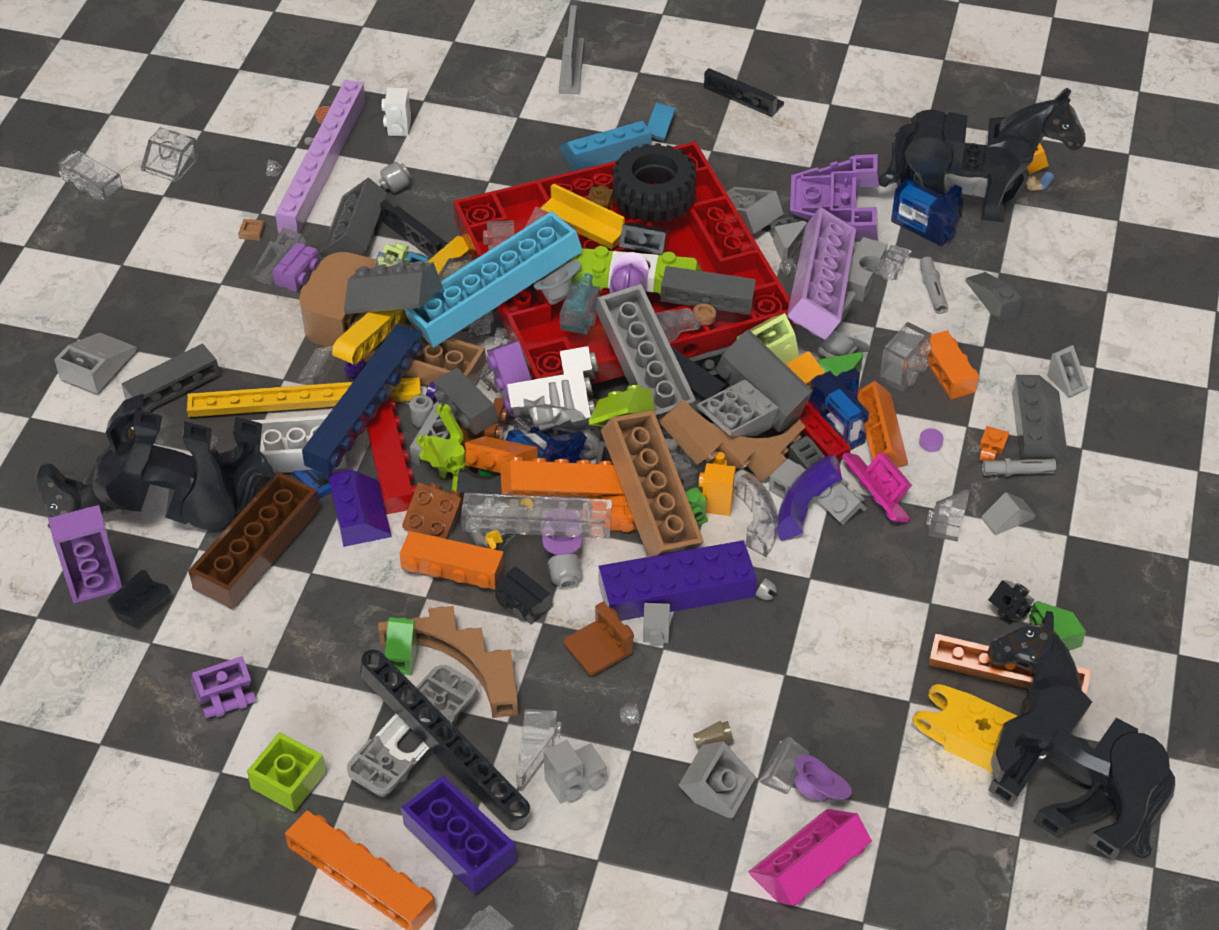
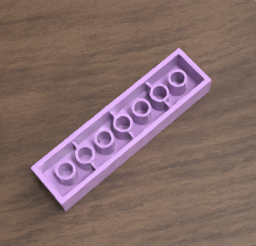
(822, 274)

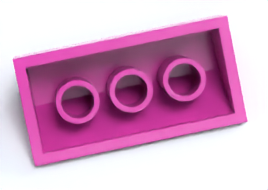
(811, 856)

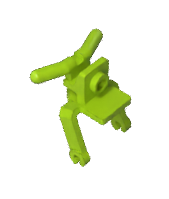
(443, 453)

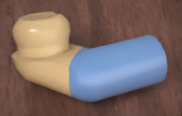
(1034, 184)

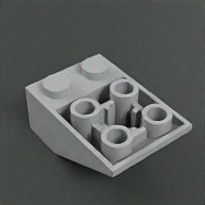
(93, 361)
(740, 410)

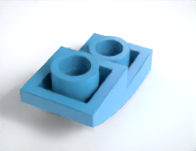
(660, 121)

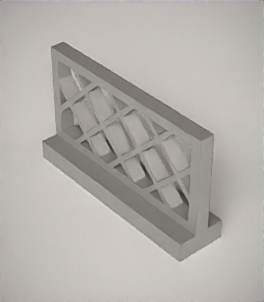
(571, 58)

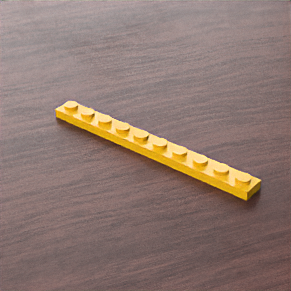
(284, 398)

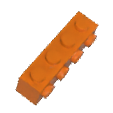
(451, 560)

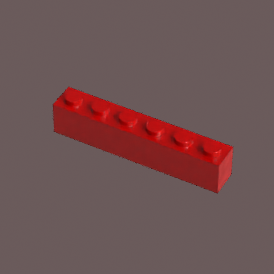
(390, 459)

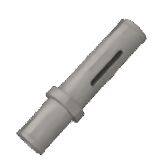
(931, 279)
(1010, 467)

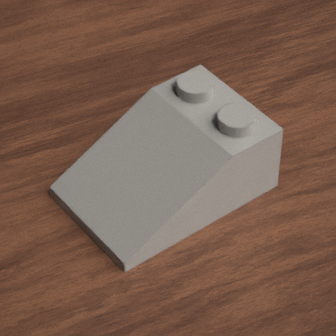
(756, 207)

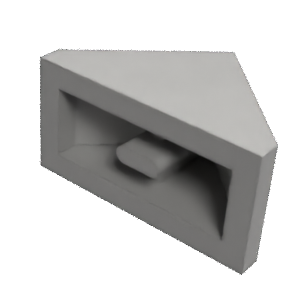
(788, 238)
(1066, 371)
(1007, 513)

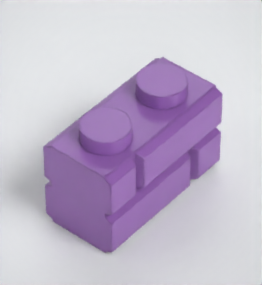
(296, 267)

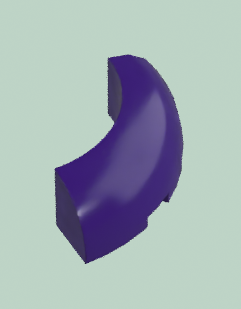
(807, 484)

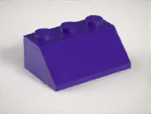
(358, 507)

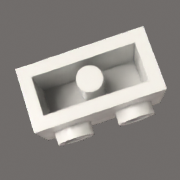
(397, 112)

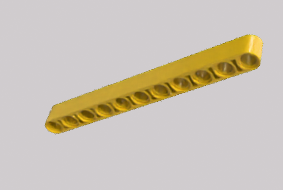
(376, 326)

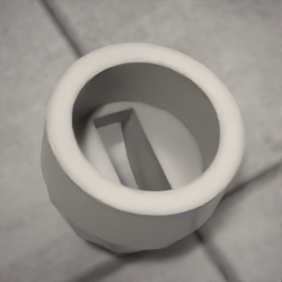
(765, 588)

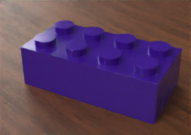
(459, 834)

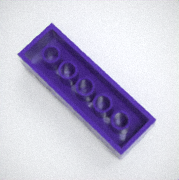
(679, 579)

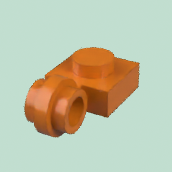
(992, 443)

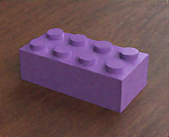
(85, 553)

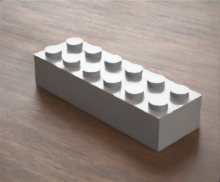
(643, 347)

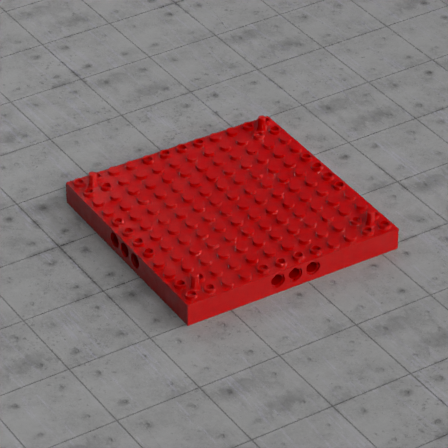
(707, 232)

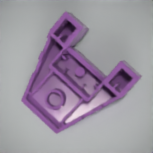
(836, 192)

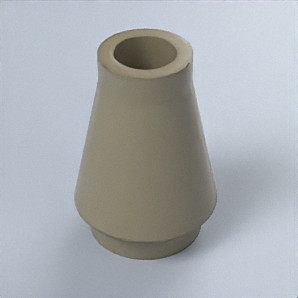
(715, 733)

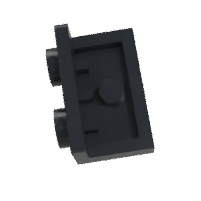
(138, 598)

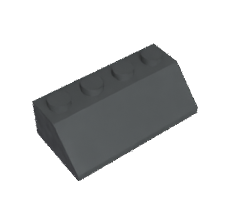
(355, 220)
(391, 287)
(756, 363)
(1039, 419)

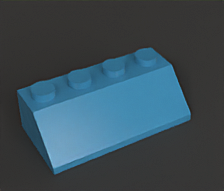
(605, 146)

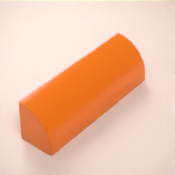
(882, 424)

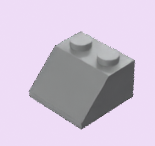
(717, 779)

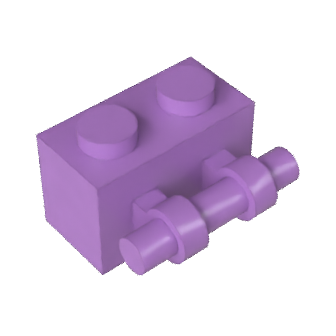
(221, 681)

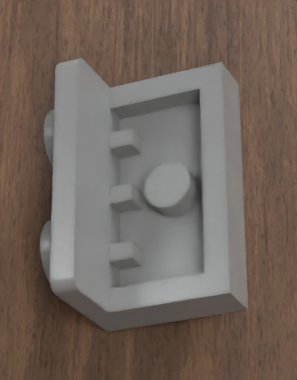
(841, 501)

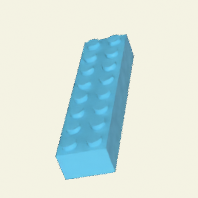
(495, 278)

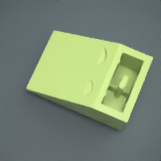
(778, 337)

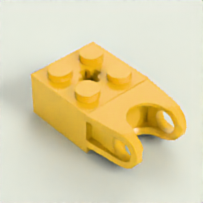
(964, 725)

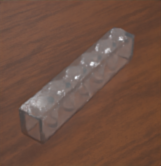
(537, 515)

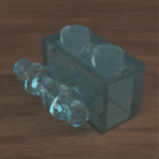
(580, 306)

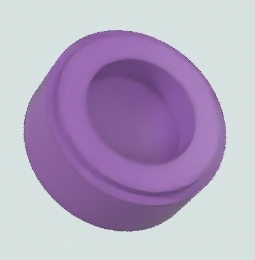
(931, 439)

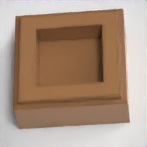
(251, 229)

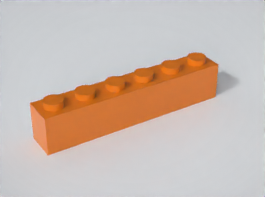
(559, 478)
(973, 660)
(360, 871)

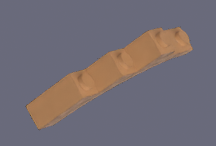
(704, 441)
(491, 669)

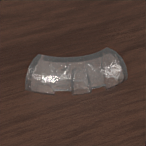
(763, 527)

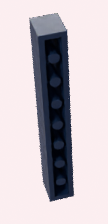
(362, 400)

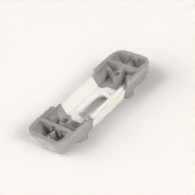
(380, 762)

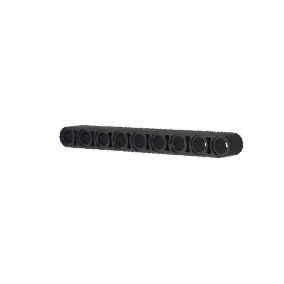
(445, 750)

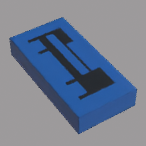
(314, 479)

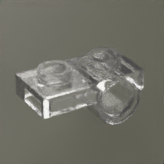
(677, 321)

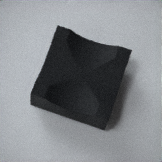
(472, 483)

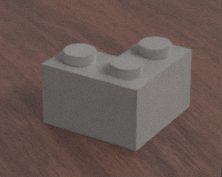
(573, 771)

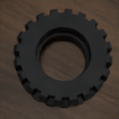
(654, 201)

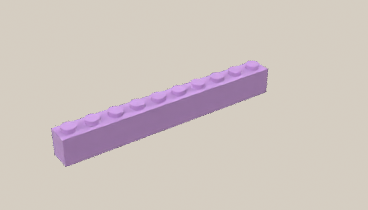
(321, 157)

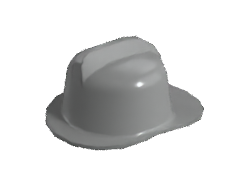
(558, 282)
(841, 344)

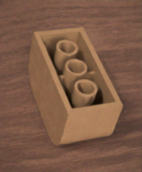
(324, 297)

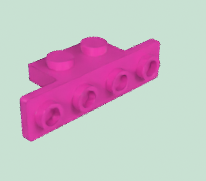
(883, 481)

